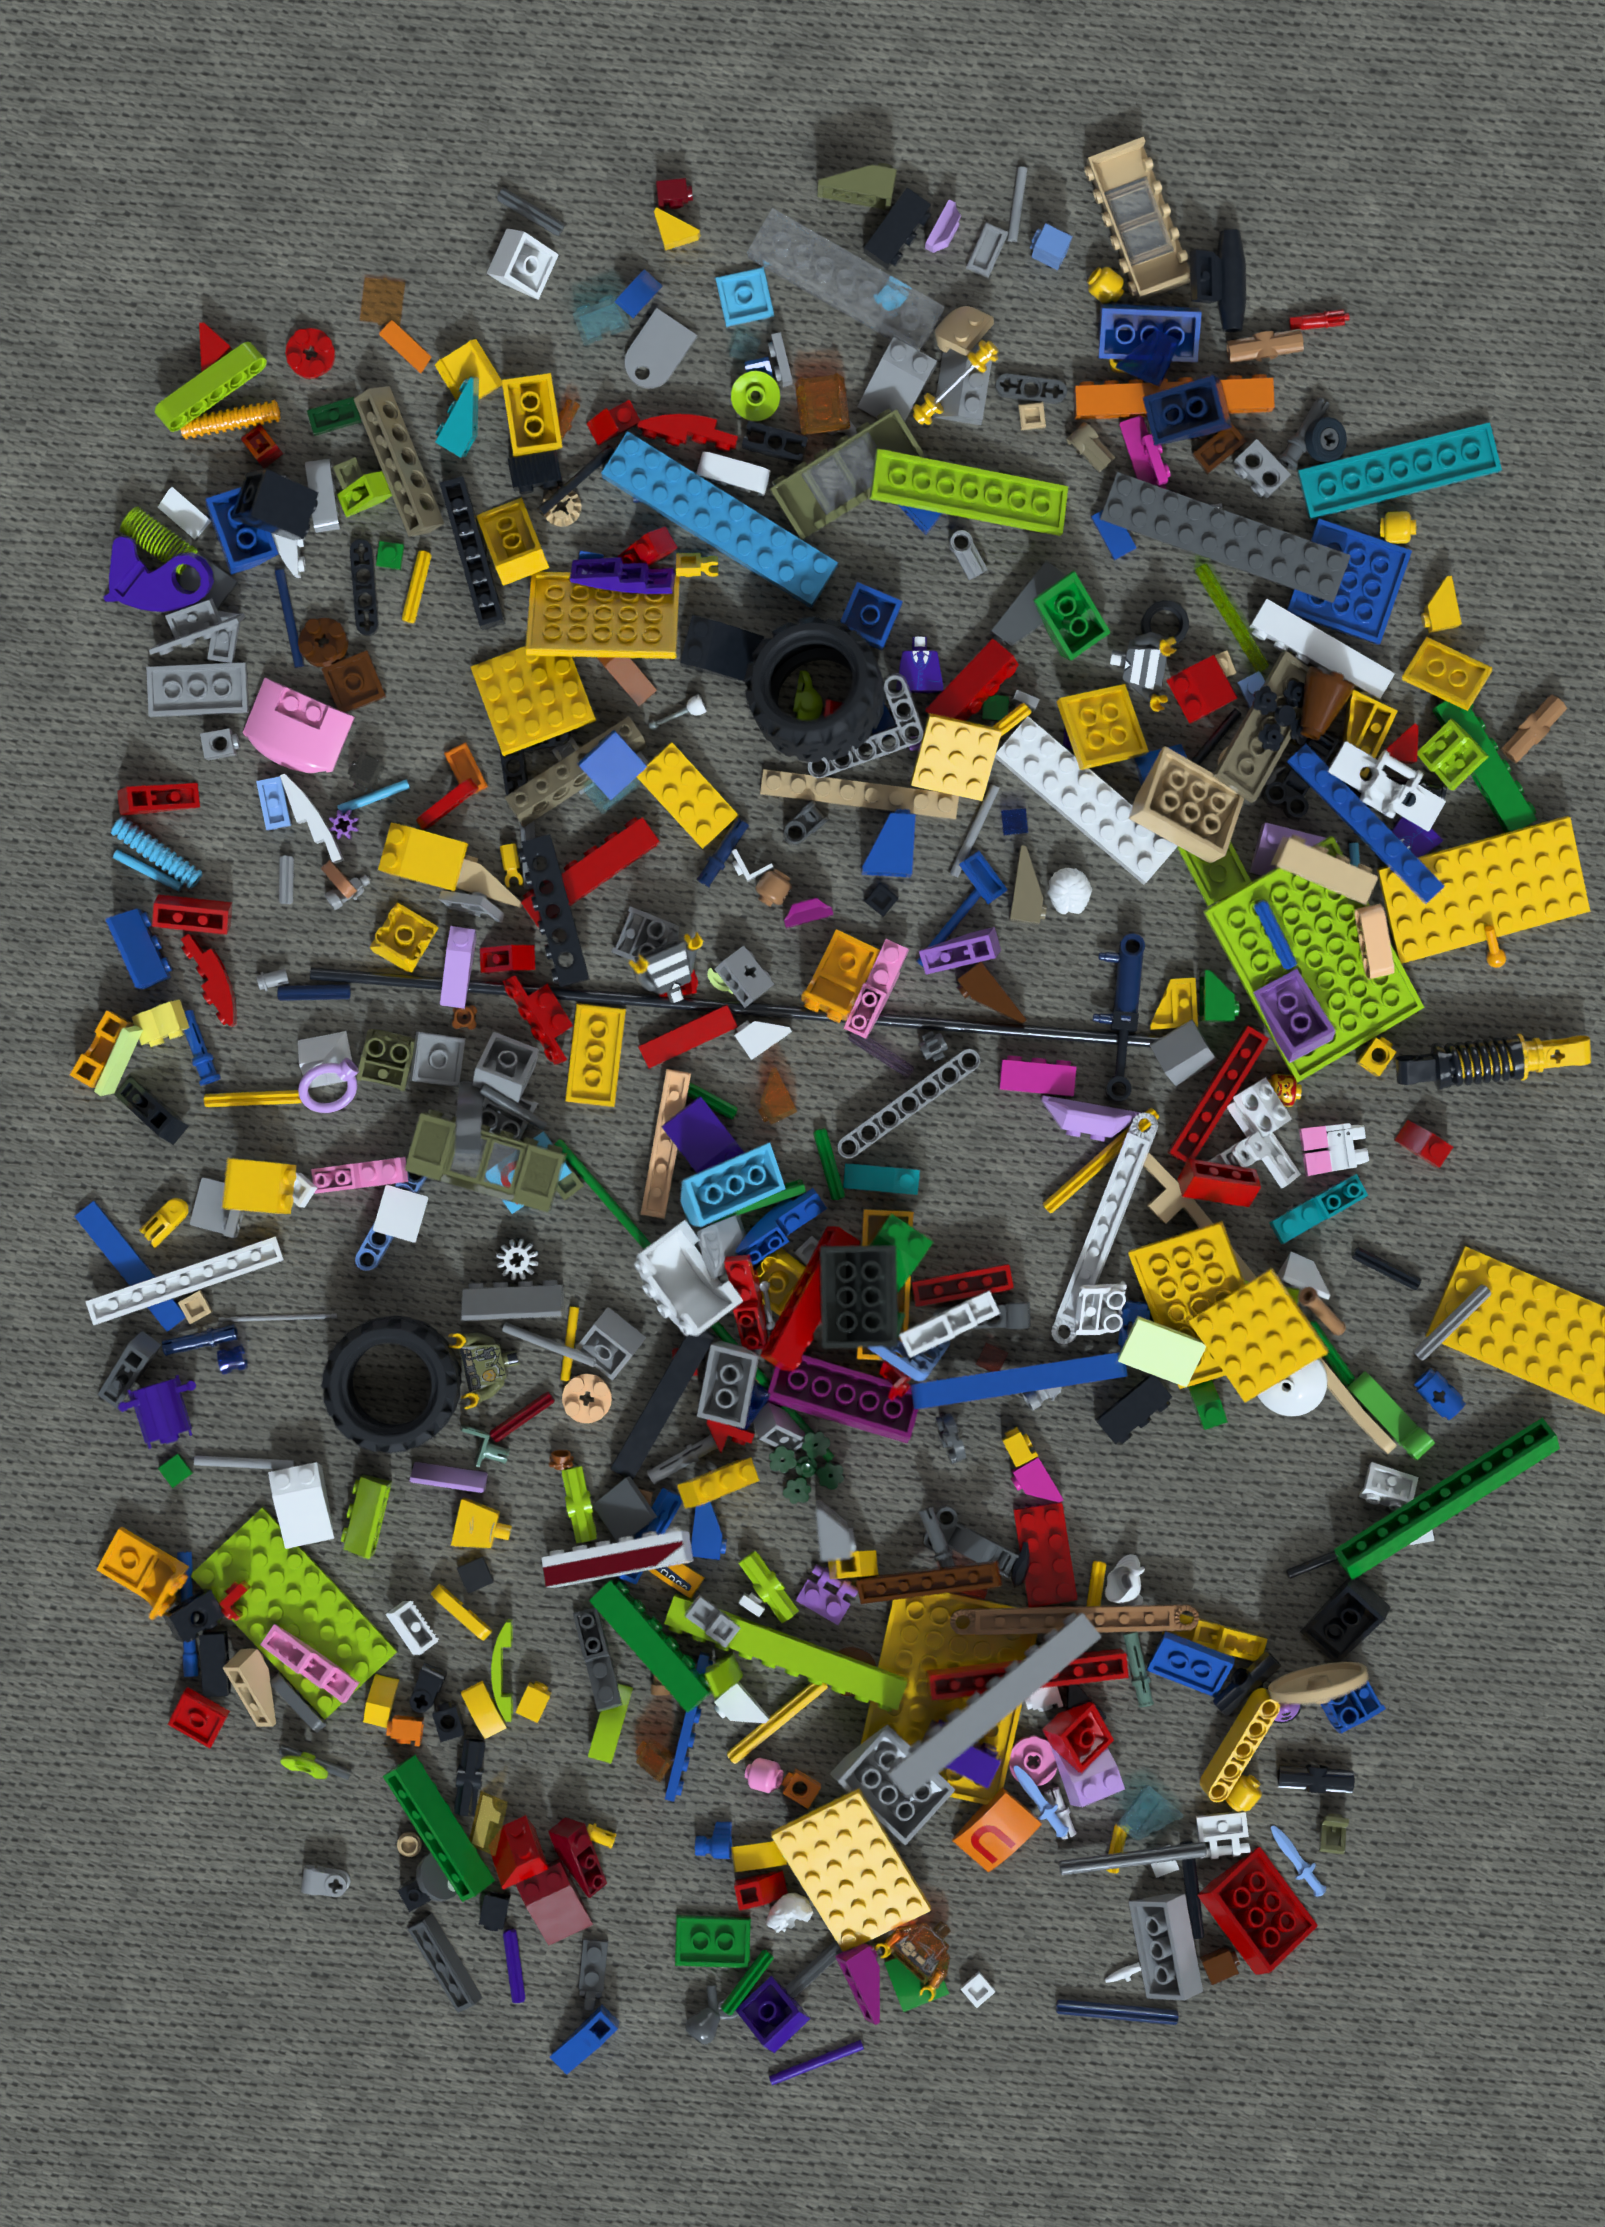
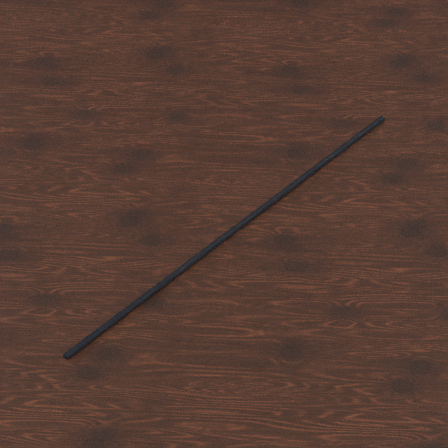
(737, 1008)

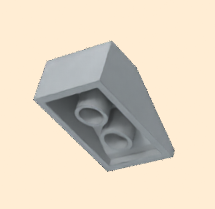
(897, 380)

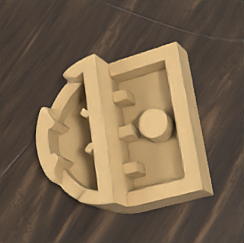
(962, 329)

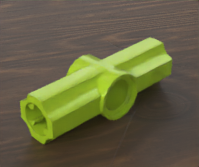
(579, 1504)
(768, 1586)

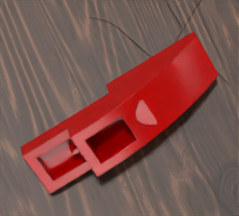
(678, 427)
(218, 988)
(750, 1312)

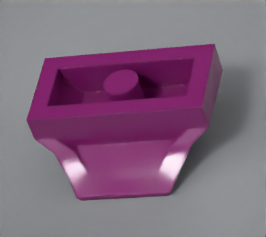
(807, 912)

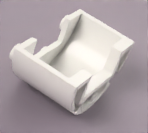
(682, 1284)

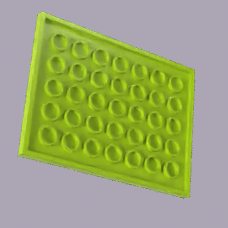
(1328, 957)

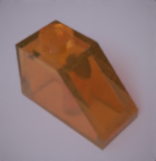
(775, 1100)
(654, 1758)

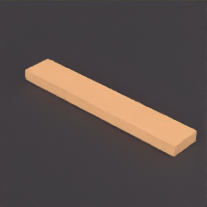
(664, 1150)

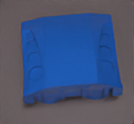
(1353, 1708)

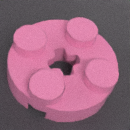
(1034, 1746)

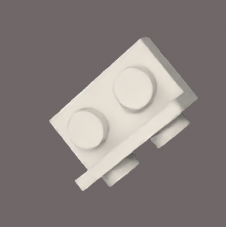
(1388, 1487)

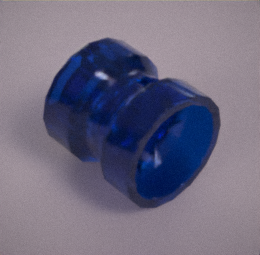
(231, 1360)

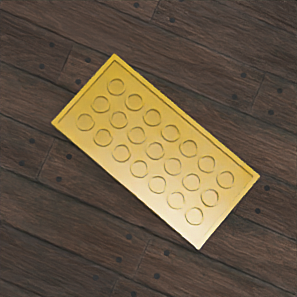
(1495, 881)
(1528, 1328)

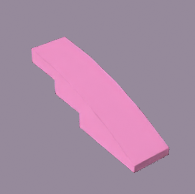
(309, 1663)

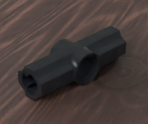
(1245, 1682)
(469, 1777)
(1316, 1779)

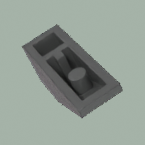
(129, 1368)

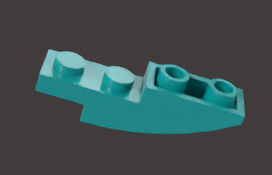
(1318, 1208)

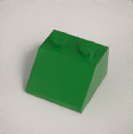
(1215, 1000)

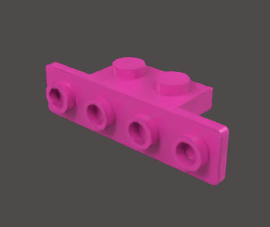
(1143, 453)

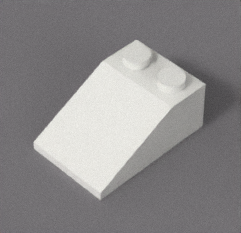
(301, 1504)

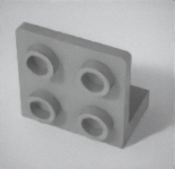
(209, 1211)

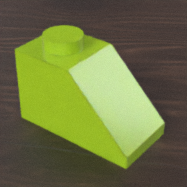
(364, 493)

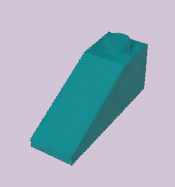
(881, 1179)

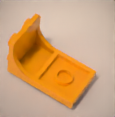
(840, 976)
(144, 1570)

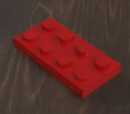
(1050, 1563)

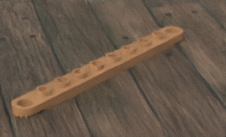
(1103, 1618)

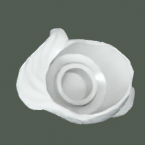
(1125, 1582)

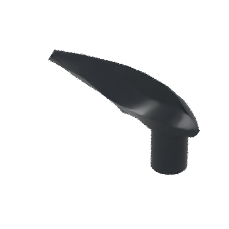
(1021, 1566)

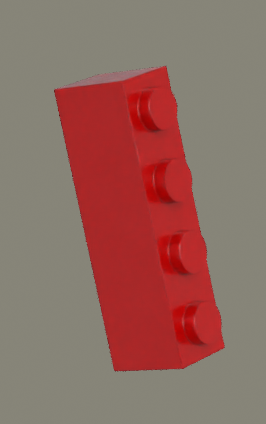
(975, 683)
(962, 1285)

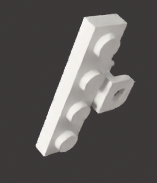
(1263, 1148)

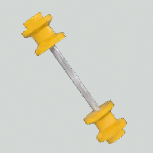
(987, 352)

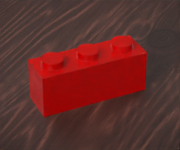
(192, 914)
(1219, 1183)

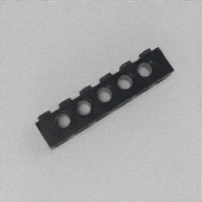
(472, 553)
(544, 847)

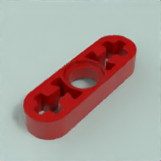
(447, 804)

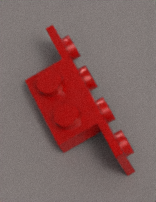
(543, 1015)

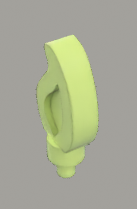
(717, 981)

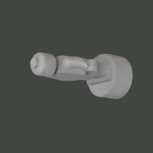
(336, 897)
(1037, 1397)

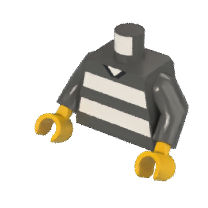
(1145, 666)
(667, 967)

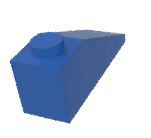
(707, 1533)

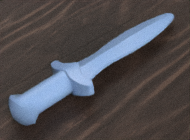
(1045, 1808)
(1303, 1868)

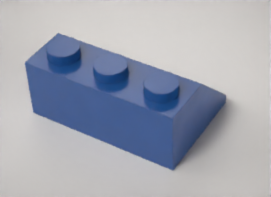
(240, 543)
(139, 948)

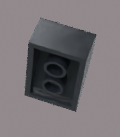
(718, 648)
(1346, 1619)

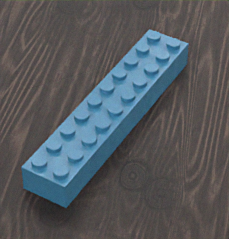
(719, 519)

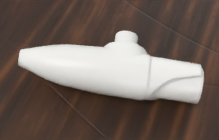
(1124, 1973)

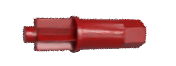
(1319, 320)

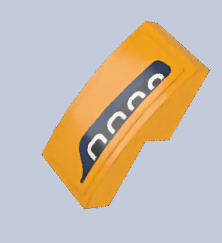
(680, 1577)

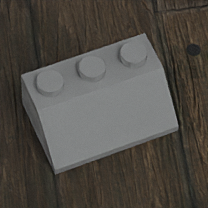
(967, 399)
(728, 1384)

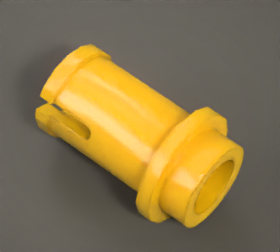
(600, 1835)

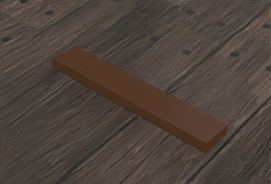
(929, 1582)

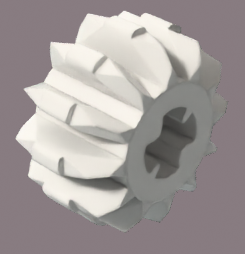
(510, 1255)

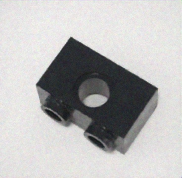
(179, 1616)

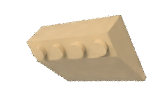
(1187, 806)

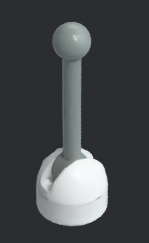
(694, 706)

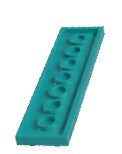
(1399, 470)

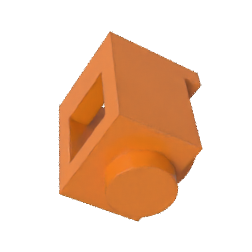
(406, 1729)

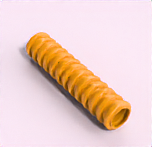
(232, 418)

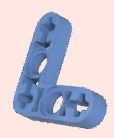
(919, 1365)

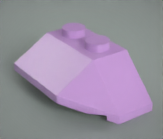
(1088, 1118)

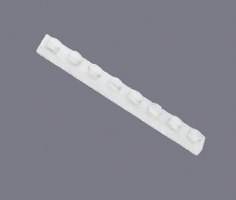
(184, 1281)

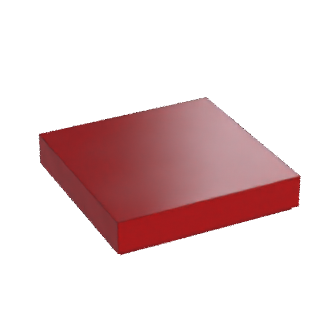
(198, 1717)

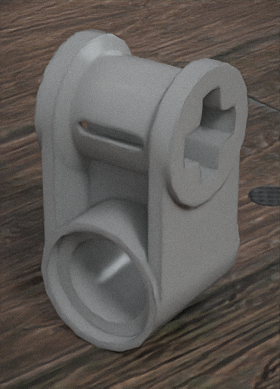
(321, 1881)

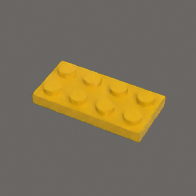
(687, 795)

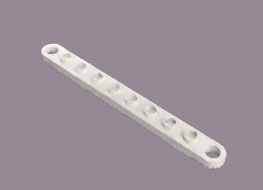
(1106, 1221)

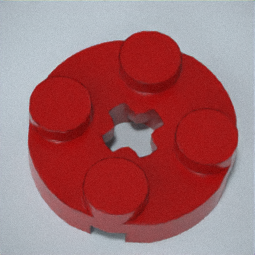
(316, 365)

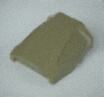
(386, 1058)

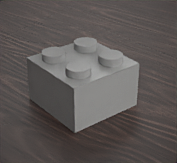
(506, 1066)

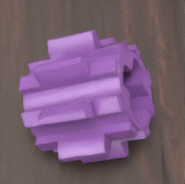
(351, 827)

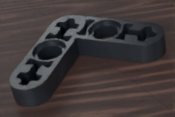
(553, 742)

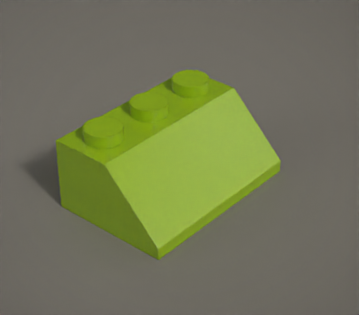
(366, 1515)

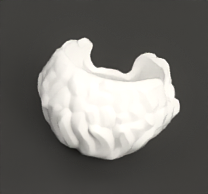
(1069, 890)
(787, 1910)

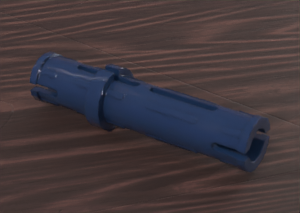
(723, 851)
(202, 1339)

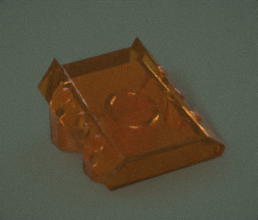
(822, 404)

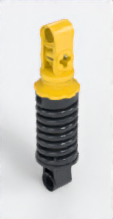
(1490, 1060)

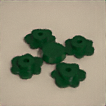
(806, 1467)

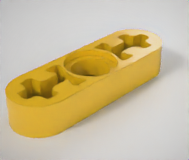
(466, 1617)

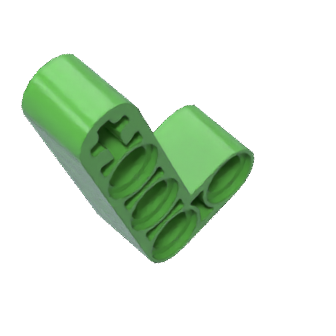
(1390, 1416)

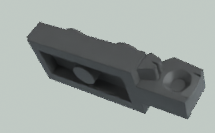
(592, 1971)

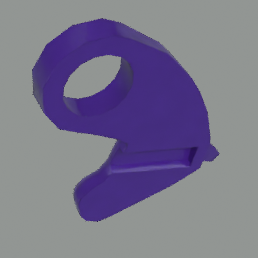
(155, 590)

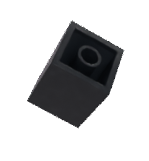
(275, 504)

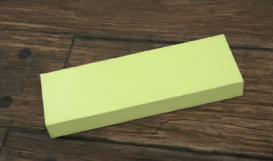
(118, 1060)

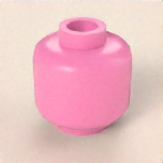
(764, 1775)

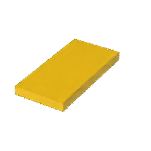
(595, 1055)

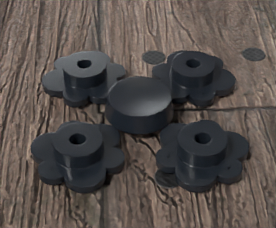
(1284, 714)

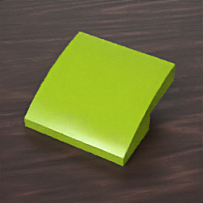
(1452, 754)

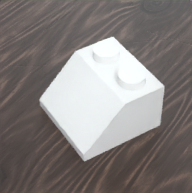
(522, 263)

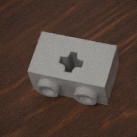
(733, 972)

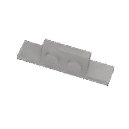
(194, 622)

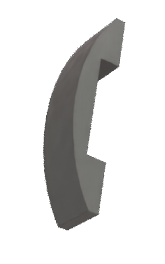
(468, 1119)

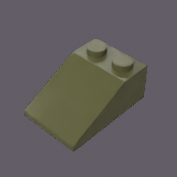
(864, 186)

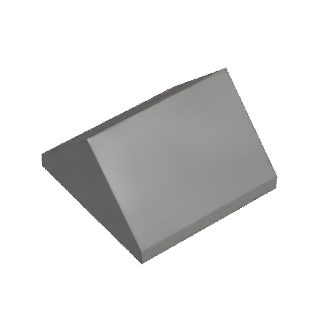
(1183, 1052)

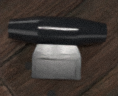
(1222, 279)

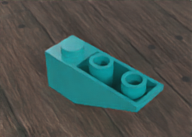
(462, 425)

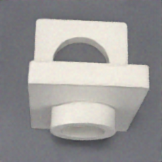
(741, 869)

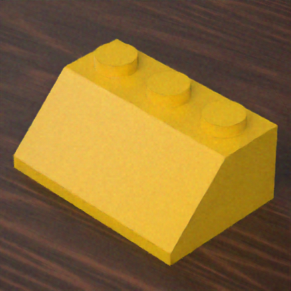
(531, 414)

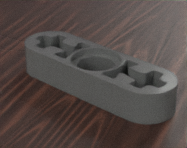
(1027, 379)
(302, 1707)

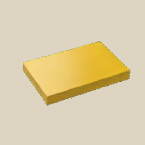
(1447, 673)

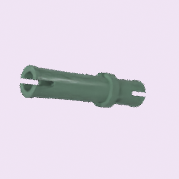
(1140, 1678)

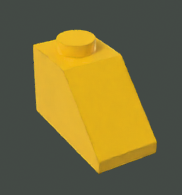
(1442, 608)

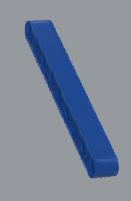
(1017, 1380)

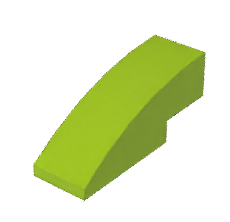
(723, 1674)
(609, 1728)

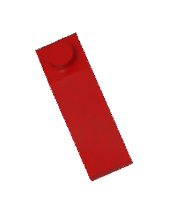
(158, 798)

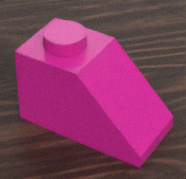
(1035, 1481)

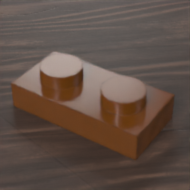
(1219, 448)

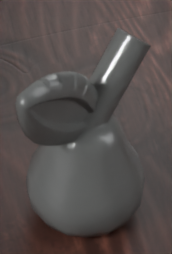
(705, 2023)

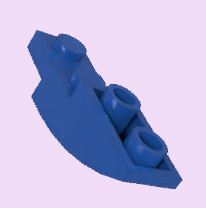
(771, 1230)

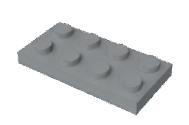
(197, 689)

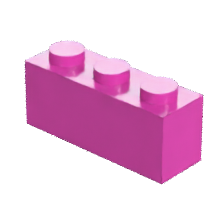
(1037, 1076)

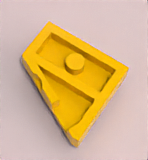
(1176, 1005)

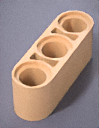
(1374, 941)

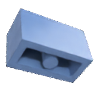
(1050, 246)

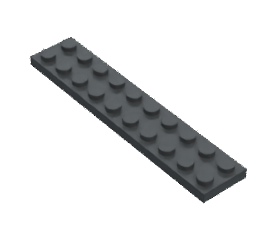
(1225, 537)

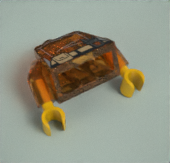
(921, 1952)

